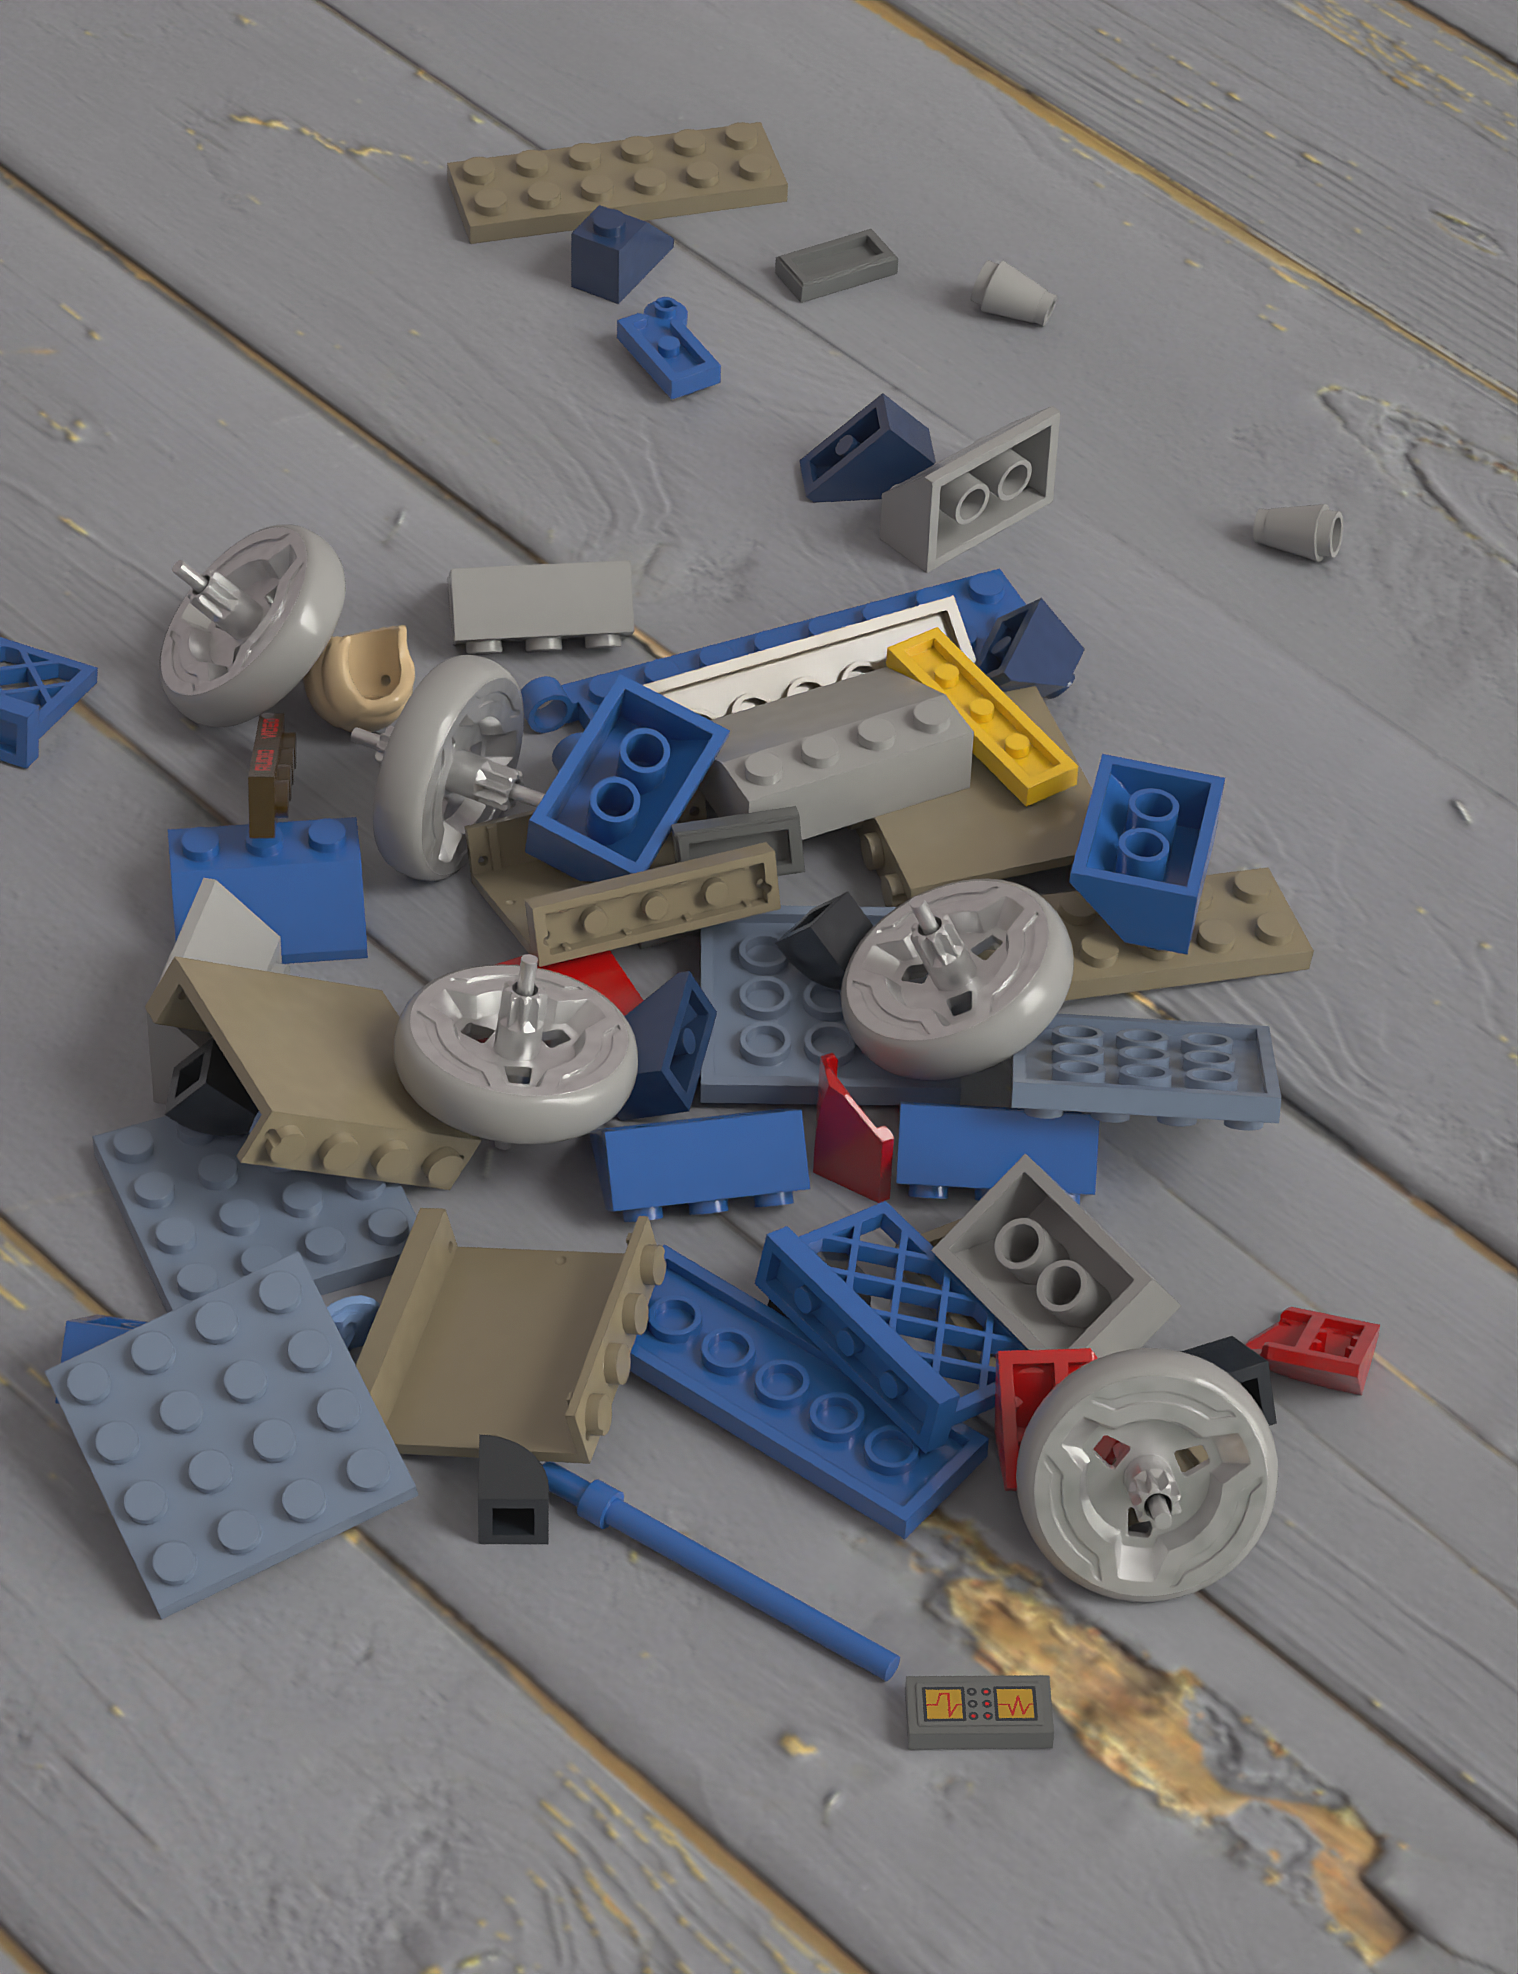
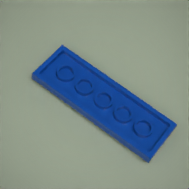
(790, 1399)

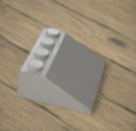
(842, 752)

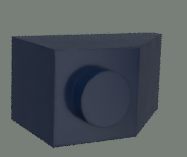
(614, 253)
(867, 455)
(1031, 650)
(671, 1043)

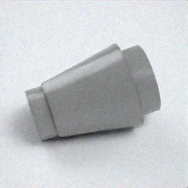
(1012, 294)
(1301, 530)

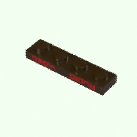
(270, 775)

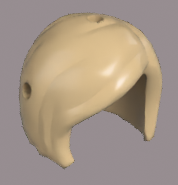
(362, 679)

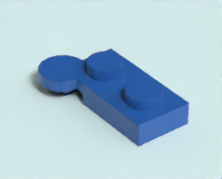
(669, 348)

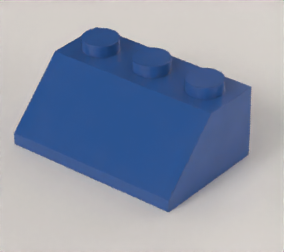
(623, 785)
(1147, 849)
(297, 883)
(982, 1143)
(702, 1162)

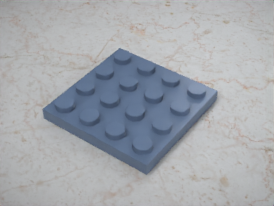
(780, 1022)
(1149, 1070)
(215, 1220)
(231, 1434)

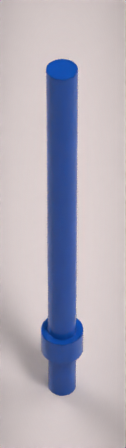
(606, 1507)

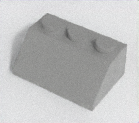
(973, 492)
(541, 605)
(217, 932)
(1053, 1269)

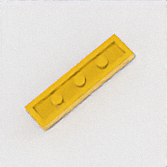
(1002, 732)

